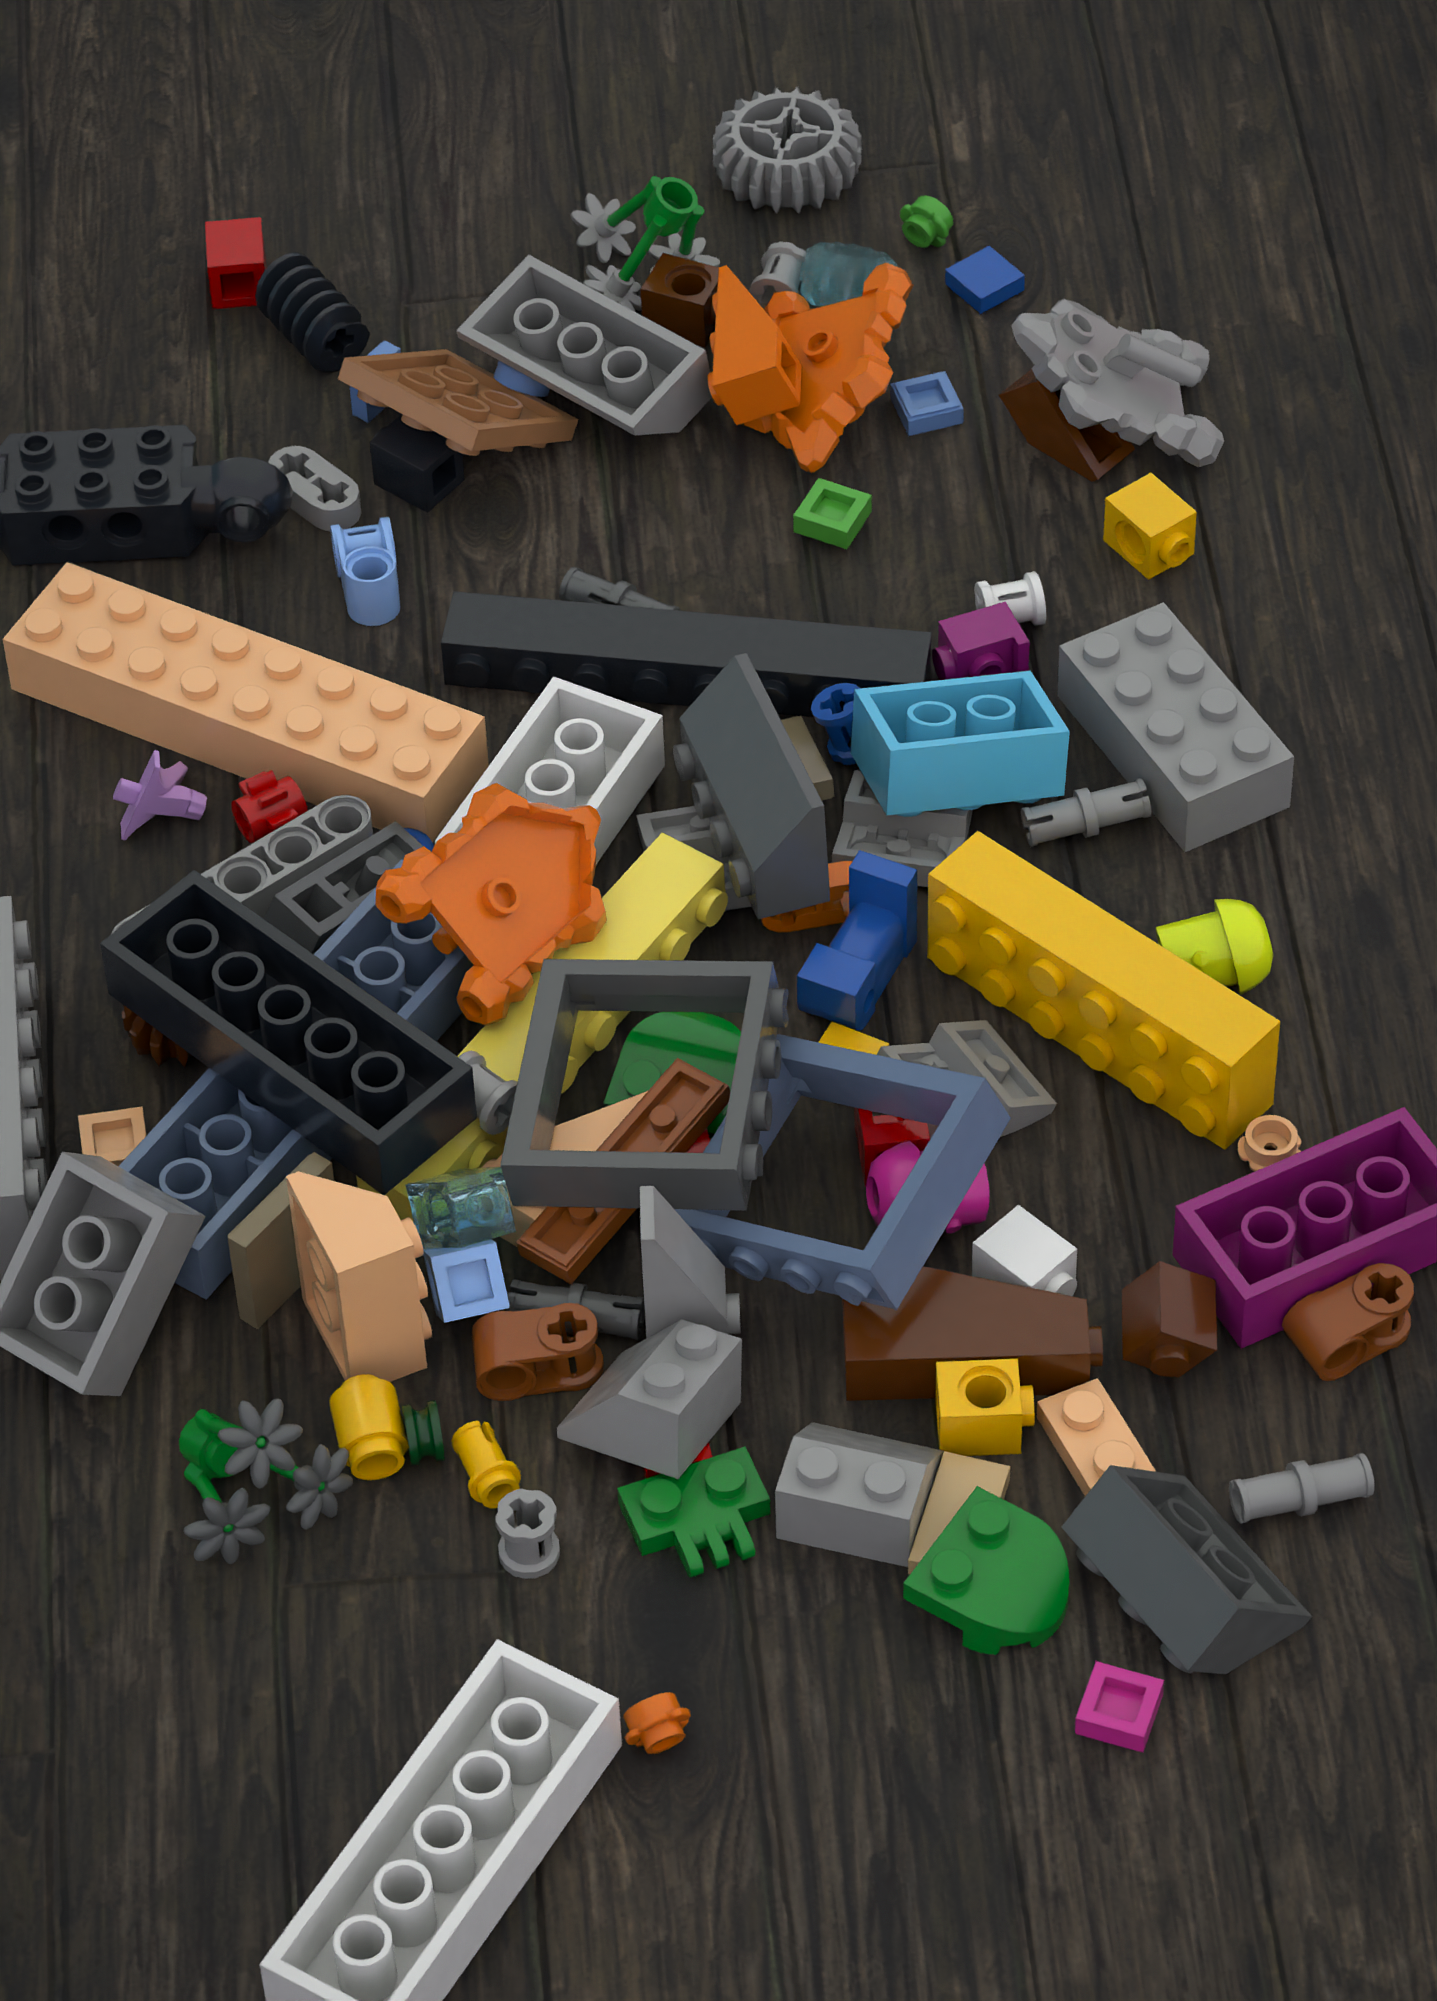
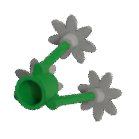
(667, 210)

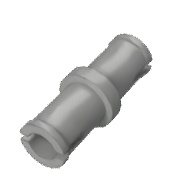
(1086, 812)
(1301, 1488)

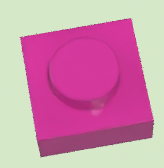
(1119, 1706)

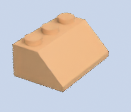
(360, 1277)

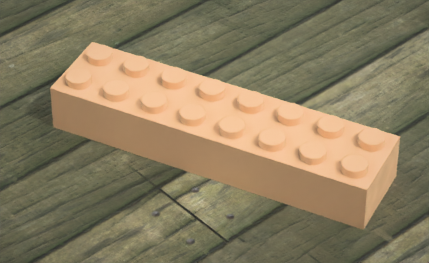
(244, 700)

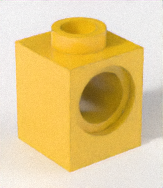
(1149, 526)
(974, 1384)

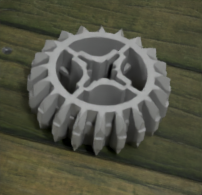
(787, 149)

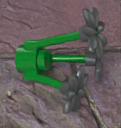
(225, 1449)

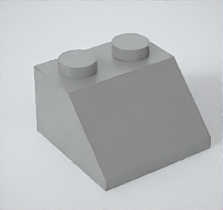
(661, 1399)
(854, 1492)

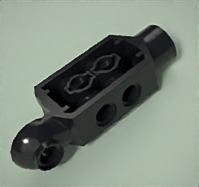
(128, 495)

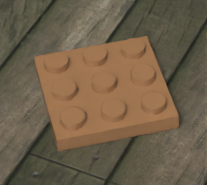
(456, 400)

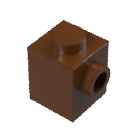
(1169, 1320)

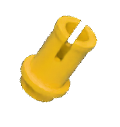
(485, 1463)

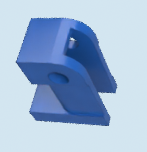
(874, 938)

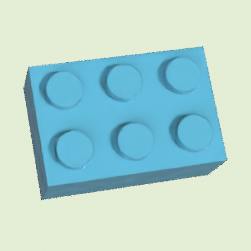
(959, 743)

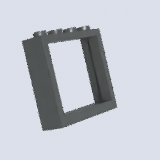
(613, 1177)

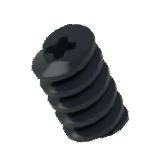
(311, 312)

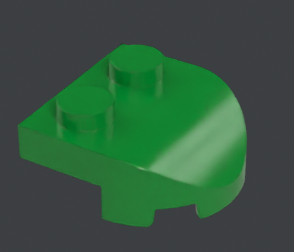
(660, 1039)
(994, 1575)

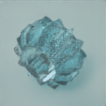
(838, 271)

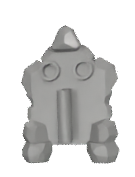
(1120, 378)

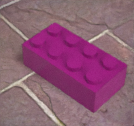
(1313, 1222)

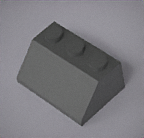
(1182, 1570)

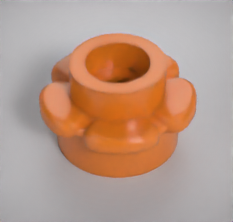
(656, 1723)

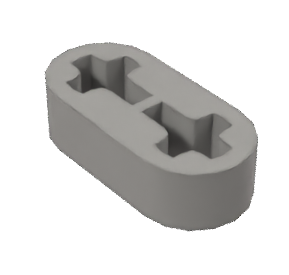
(321, 483)

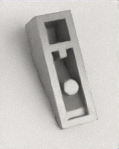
(681, 1272)

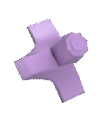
(157, 794)

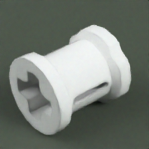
(1022, 596)

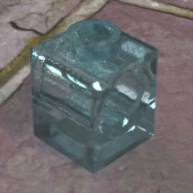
(461, 1207)

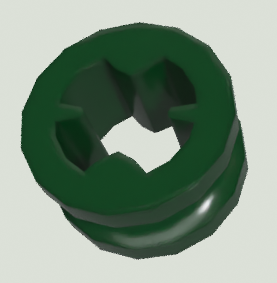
(423, 1433)

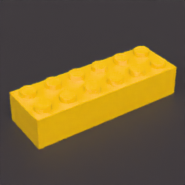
(1102, 990)

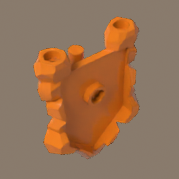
(839, 361)
(503, 892)

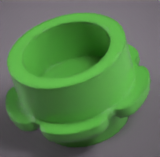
(926, 222)

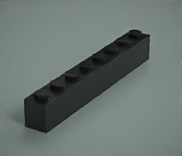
(665, 652)

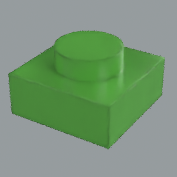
(832, 513)

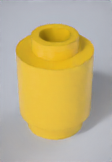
(369, 1426)

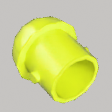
(1223, 944)

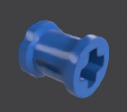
(836, 722)

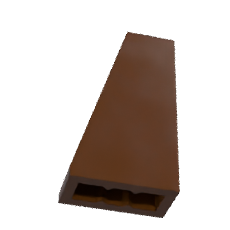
(967, 1319)

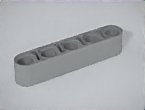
(290, 852)

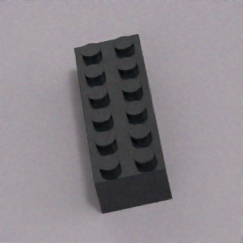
(289, 1031)

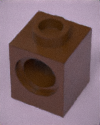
(680, 297)

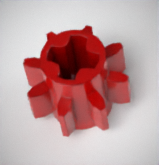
(266, 804)

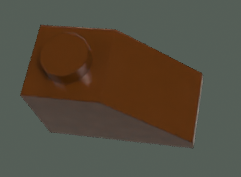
(1044, 426)

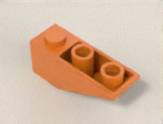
(752, 360)

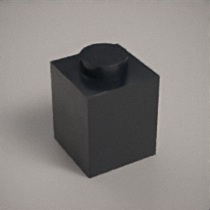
(415, 464)

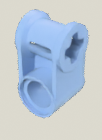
(367, 571)

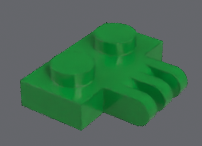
(698, 1510)

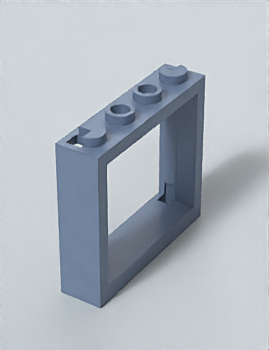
(881, 1274)

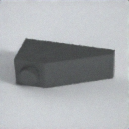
(326, 897)

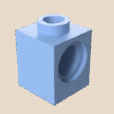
(466, 1280)

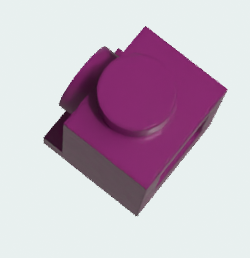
(980, 644)

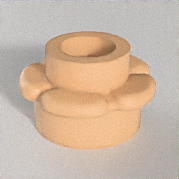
(1268, 1141)

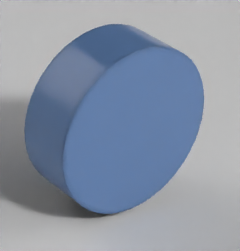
(518, 381)

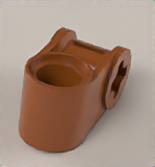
(1347, 1325)
(530, 1351)

